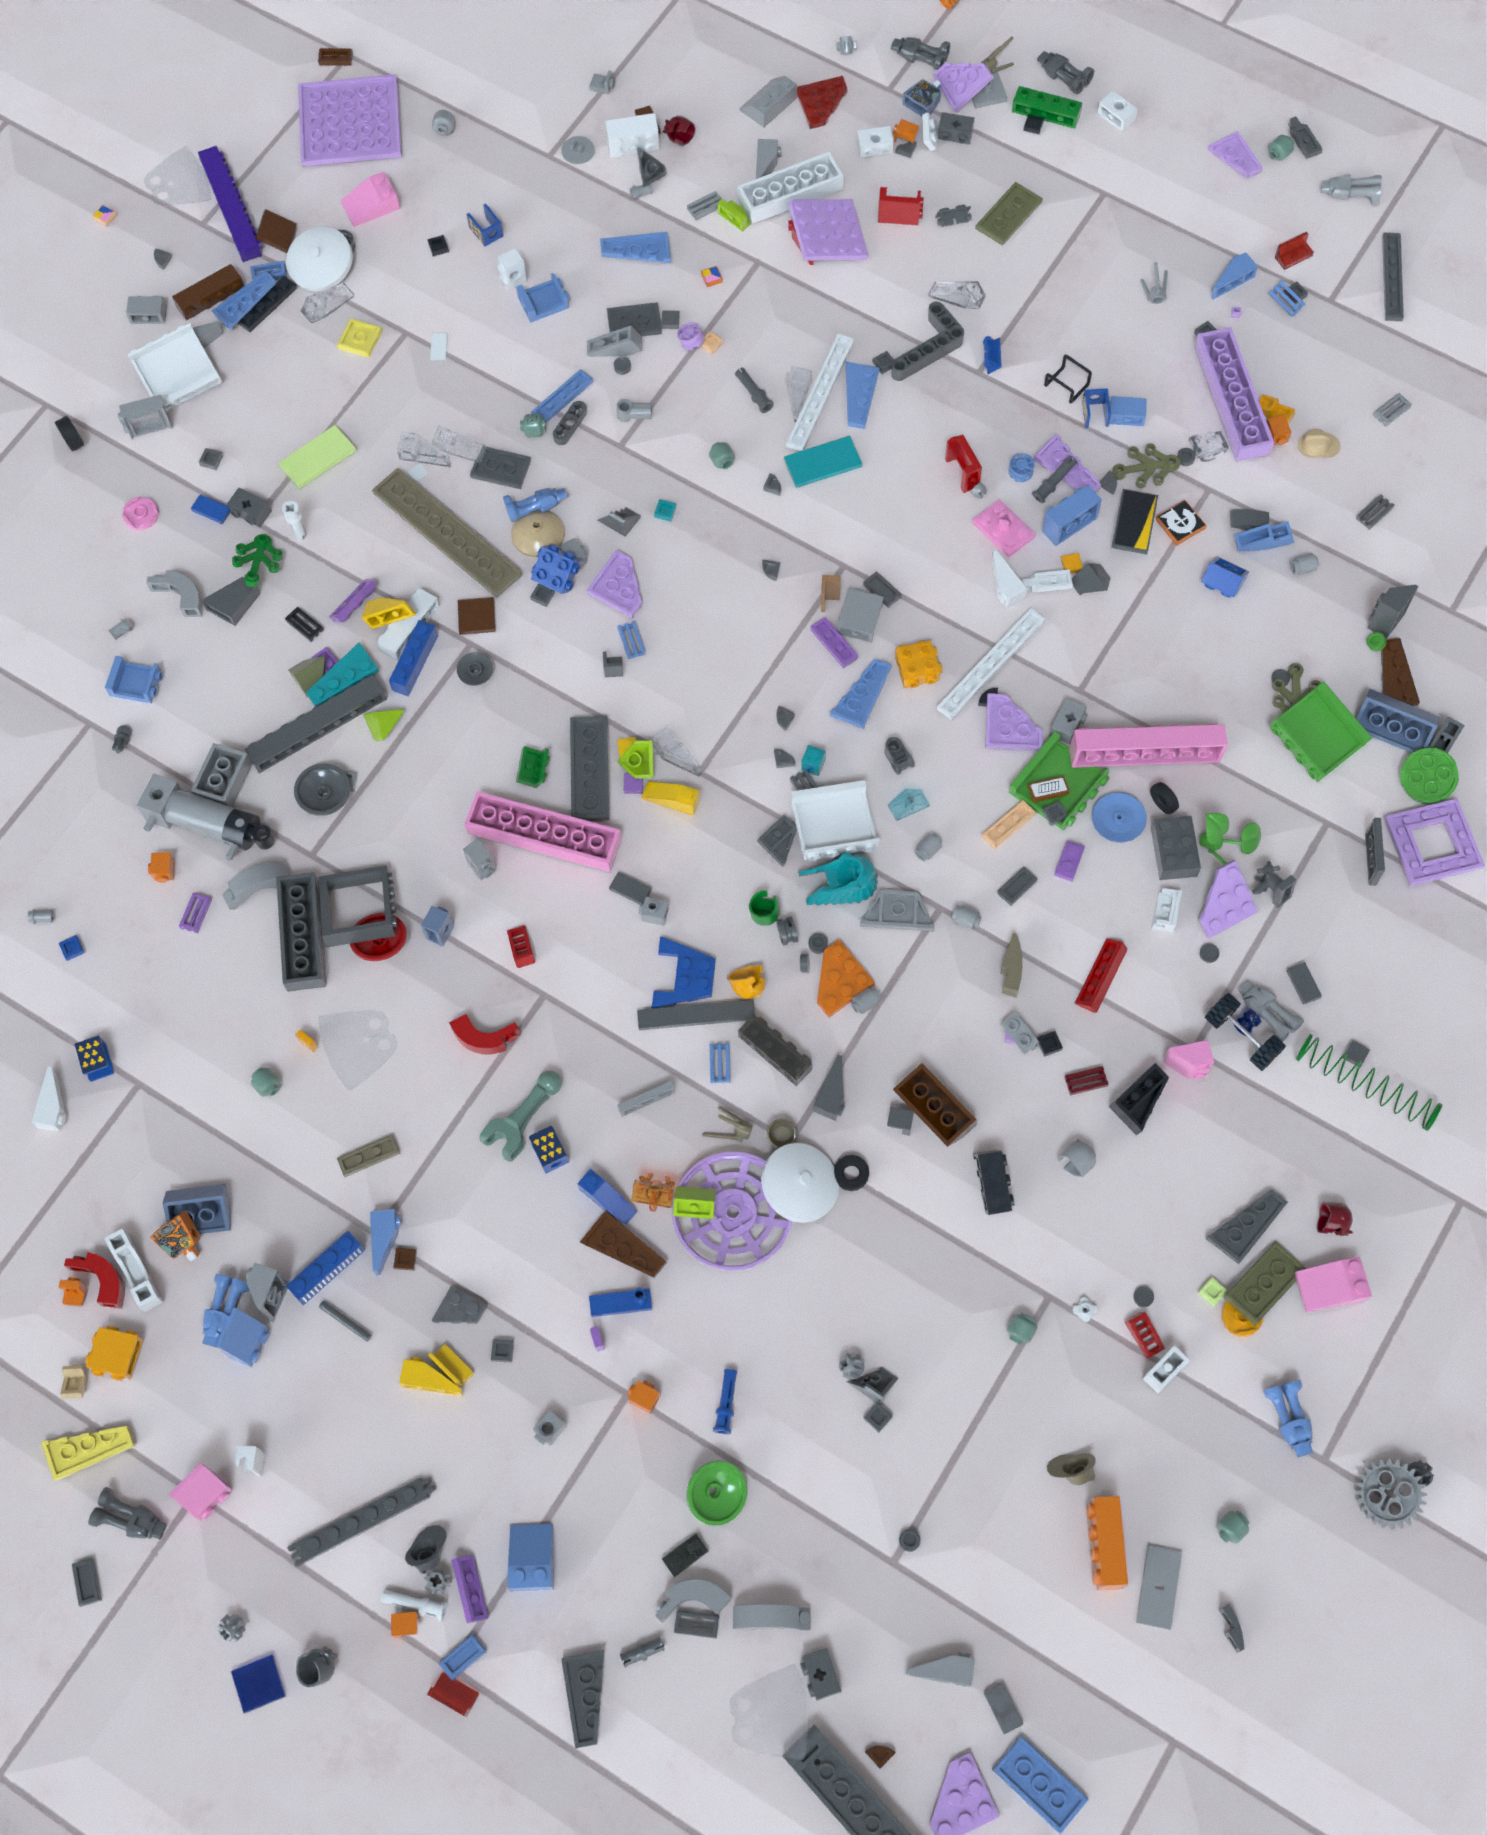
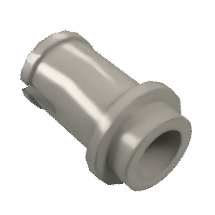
(637, 191)
(120, 628)
(40, 916)

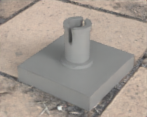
(991, 94)

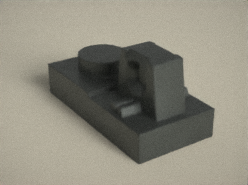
(685, 1555)

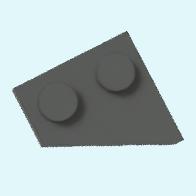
(779, 839)

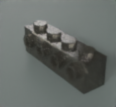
(775, 1049)

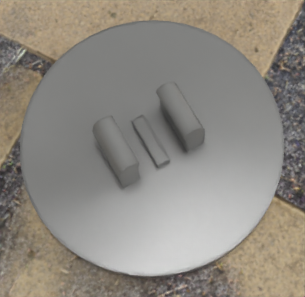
(577, 150)

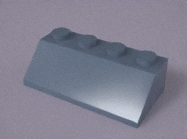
(1397, 722)

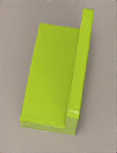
(734, 214)
(694, 1202)

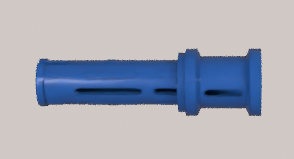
(724, 1411)

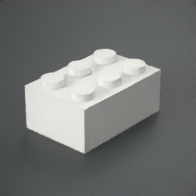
(629, 133)

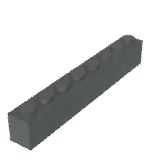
(315, 723)

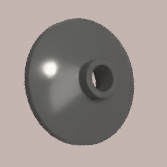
(472, 662)

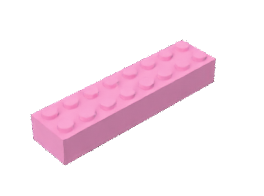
(1148, 745)
(543, 831)

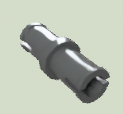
(642, 1652)

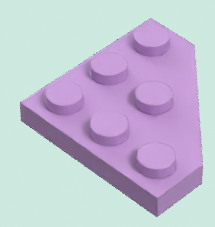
(962, 82)
(617, 585)
(1009, 726)
(1226, 901)
(962, 1800)

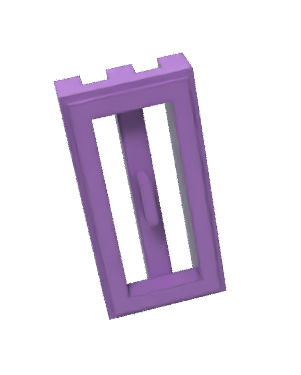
(202, 914)

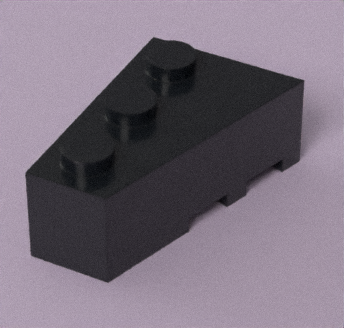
(1139, 1098)
(994, 1181)

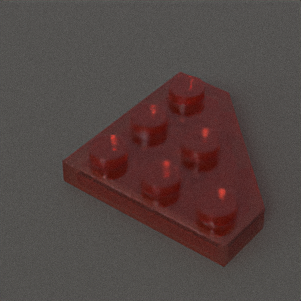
(821, 99)

